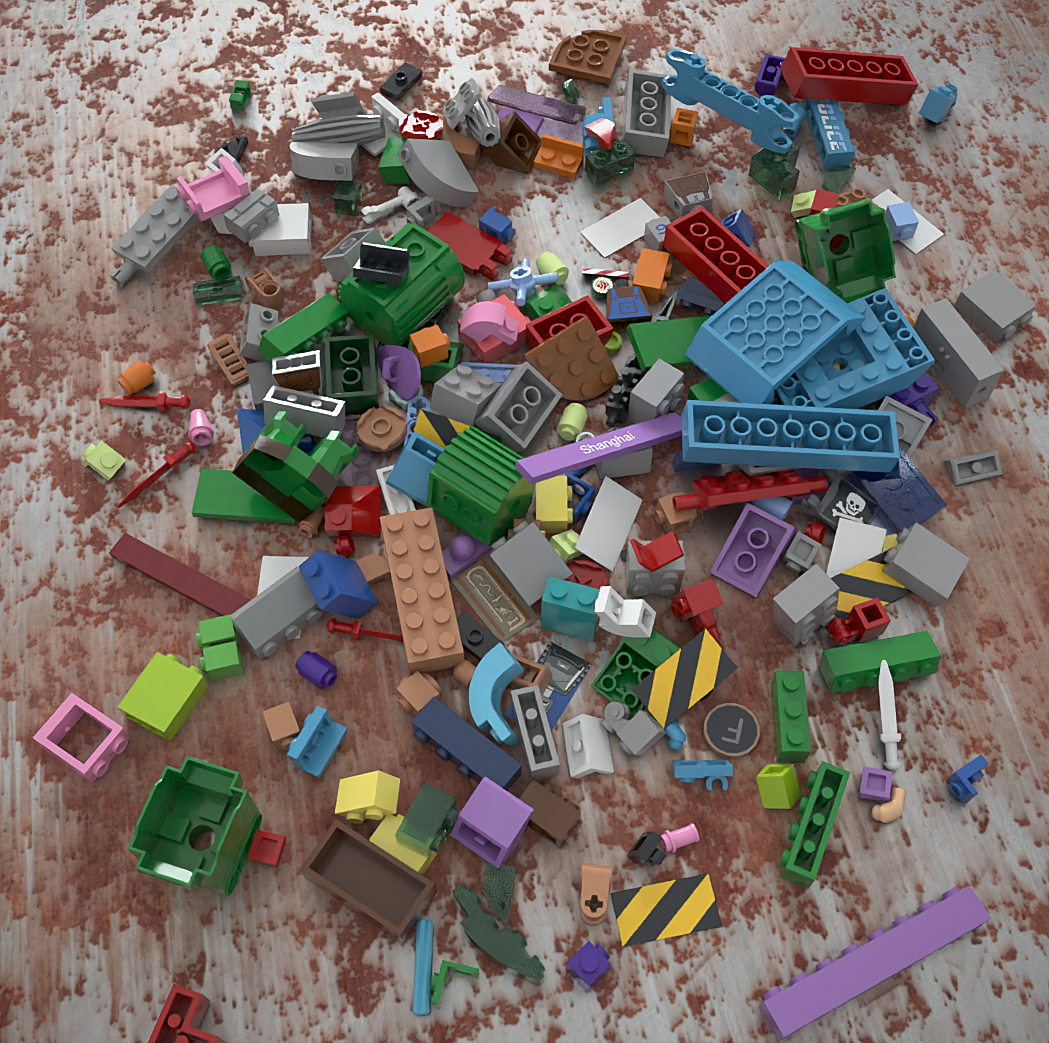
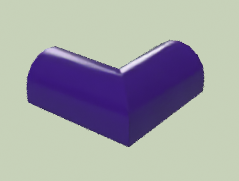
(769, 75)

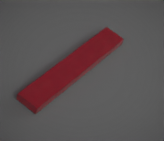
(177, 576)

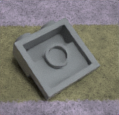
(910, 424)

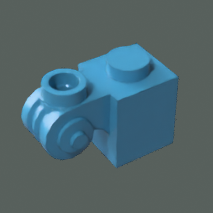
(939, 102)

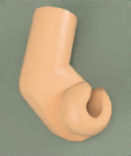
(891, 810)

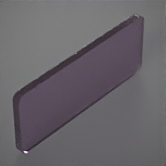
(537, 104)

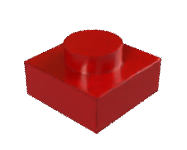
(267, 848)

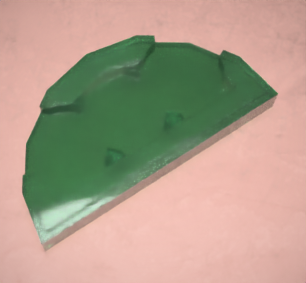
(837, 178)

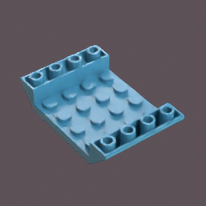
(769, 332)

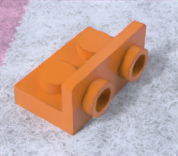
(559, 156)

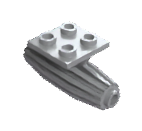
(476, 112)
(341, 122)

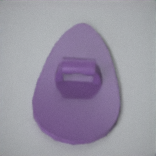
(400, 369)

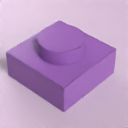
(875, 784)

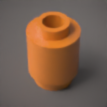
(136, 377)

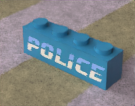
(829, 133)

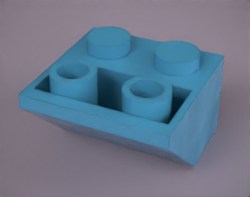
(413, 467)

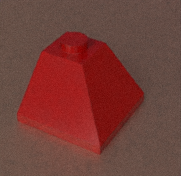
(354, 511)

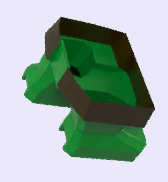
(287, 474)

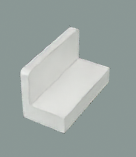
(587, 746)

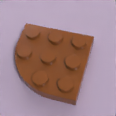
(589, 55)
(575, 362)

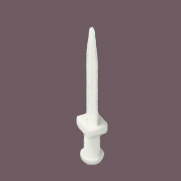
(888, 717)

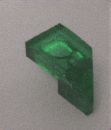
(499, 889)

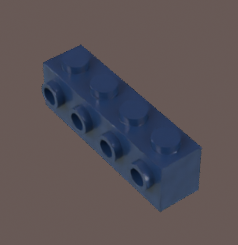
(464, 746)

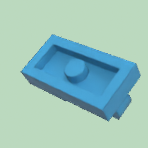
(713, 769)

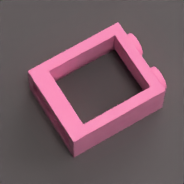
(61, 723)

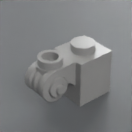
(636, 734)

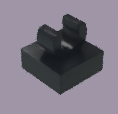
(646, 849)

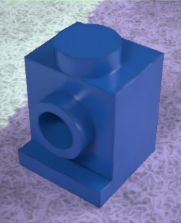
(497, 225)

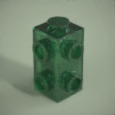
(607, 164)

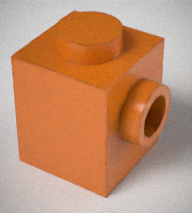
(430, 345)

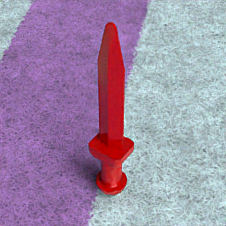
(161, 401)
(172, 462)
(357, 629)

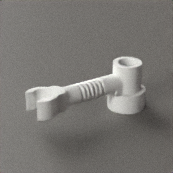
(405, 198)

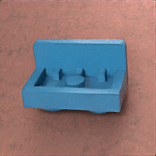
(316, 742)

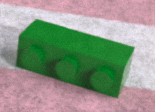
(790, 717)

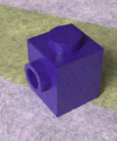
(589, 965)

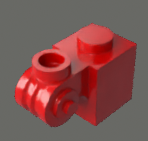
(863, 623)

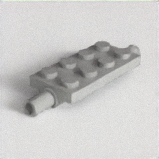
(152, 235)

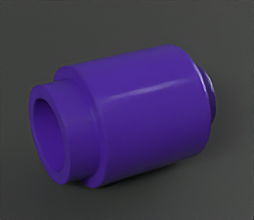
(316, 669)

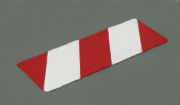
(605, 272)

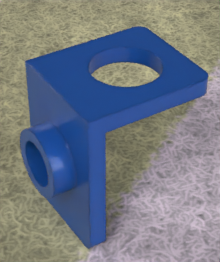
(586, 503)

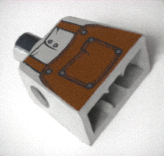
(688, 193)
(299, 372)

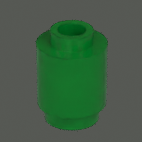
(216, 262)

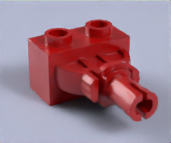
(697, 605)

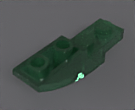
(501, 947)

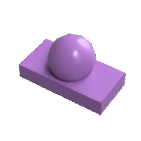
(462, 553)

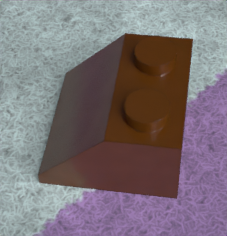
(516, 146)

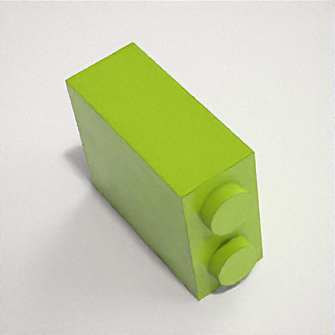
(164, 695)

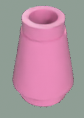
(200, 428)

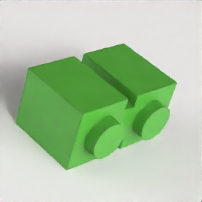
(220, 648)

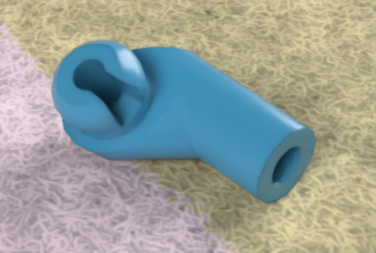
(676, 735)

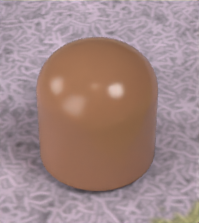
(463, 672)

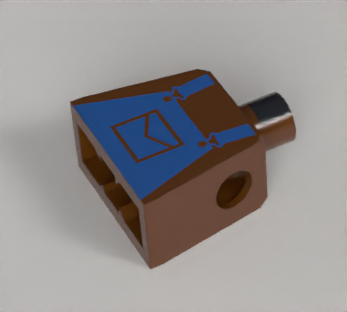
(626, 306)

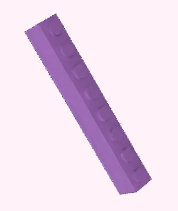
(872, 963)

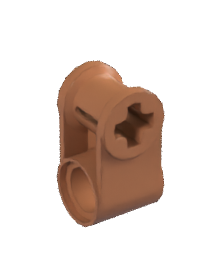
(266, 289)
(594, 889)

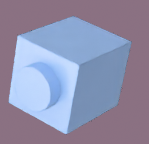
(901, 221)

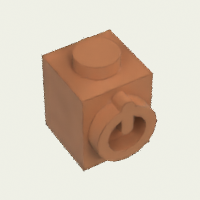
(673, 520)
(416, 691)

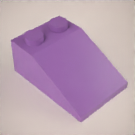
(753, 550)

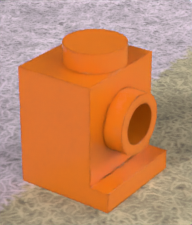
(683, 127)

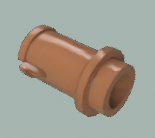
(310, 525)

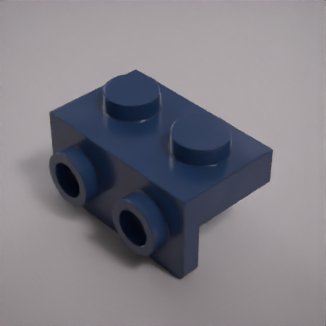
(697, 293)

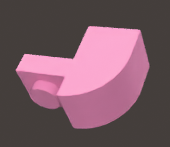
(489, 319)

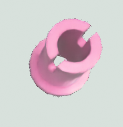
(679, 838)

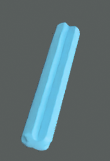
(423, 967)

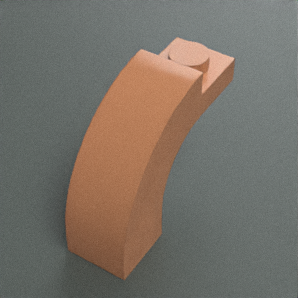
(466, 147)

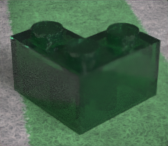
(776, 170)
(428, 821)

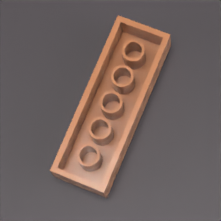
(422, 591)

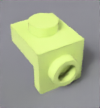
(802, 204)
(103, 459)
(565, 545)

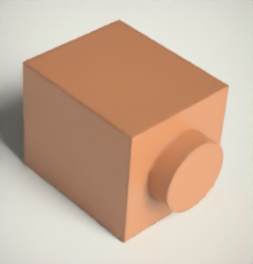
(281, 725)

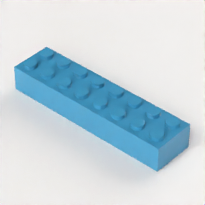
(789, 436)

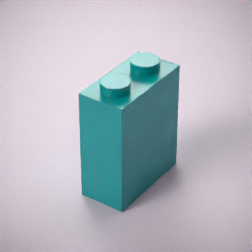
(569, 609)

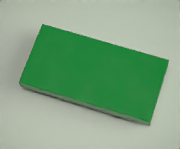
(664, 340)
(228, 497)

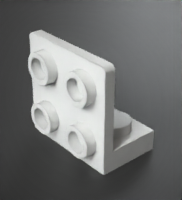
(391, 118)

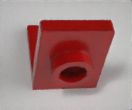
(658, 553)

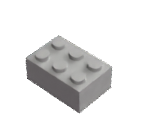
(519, 407)
(806, 606)

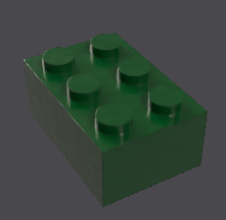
(352, 372)

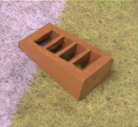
(222, 347)
(538, 675)

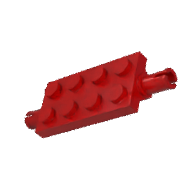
(740, 487)

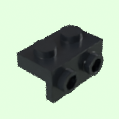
(382, 264)

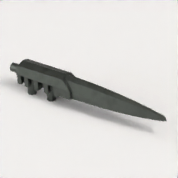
(618, 402)

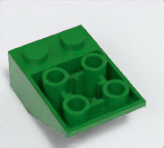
(630, 665)

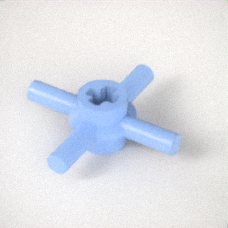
(523, 282)

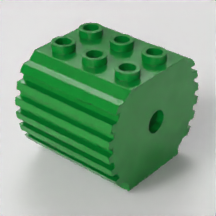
(479, 486)

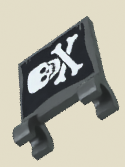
(840, 501)

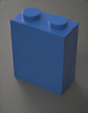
(338, 584)

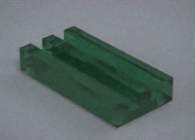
(217, 293)

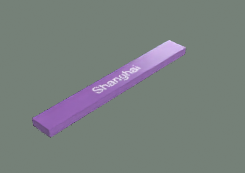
(599, 448)

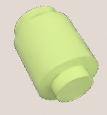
(550, 263)
(572, 421)

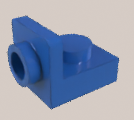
(962, 779)

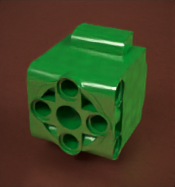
(864, 256)
(184, 807)

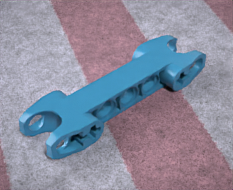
(760, 115)

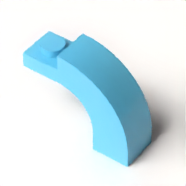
(486, 690)

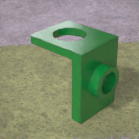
(439, 979)

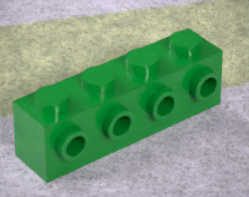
(305, 329)
(860, 663)
(815, 824)

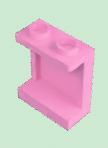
(215, 191)

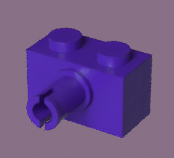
(918, 396)

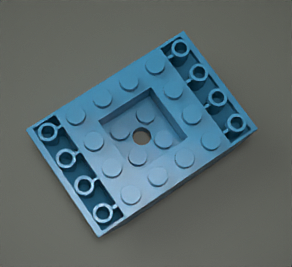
(879, 357)

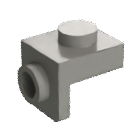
(421, 211)
(800, 553)

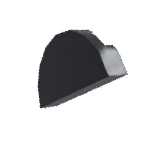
(236, 147)

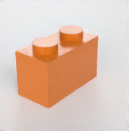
(651, 273)

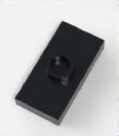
(401, 81)
(475, 637)

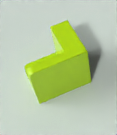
(778, 786)

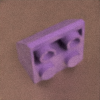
(492, 822)

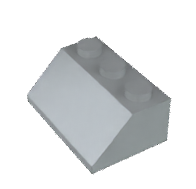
(276, 614)

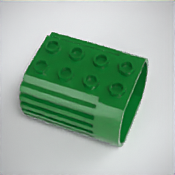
(401, 310)

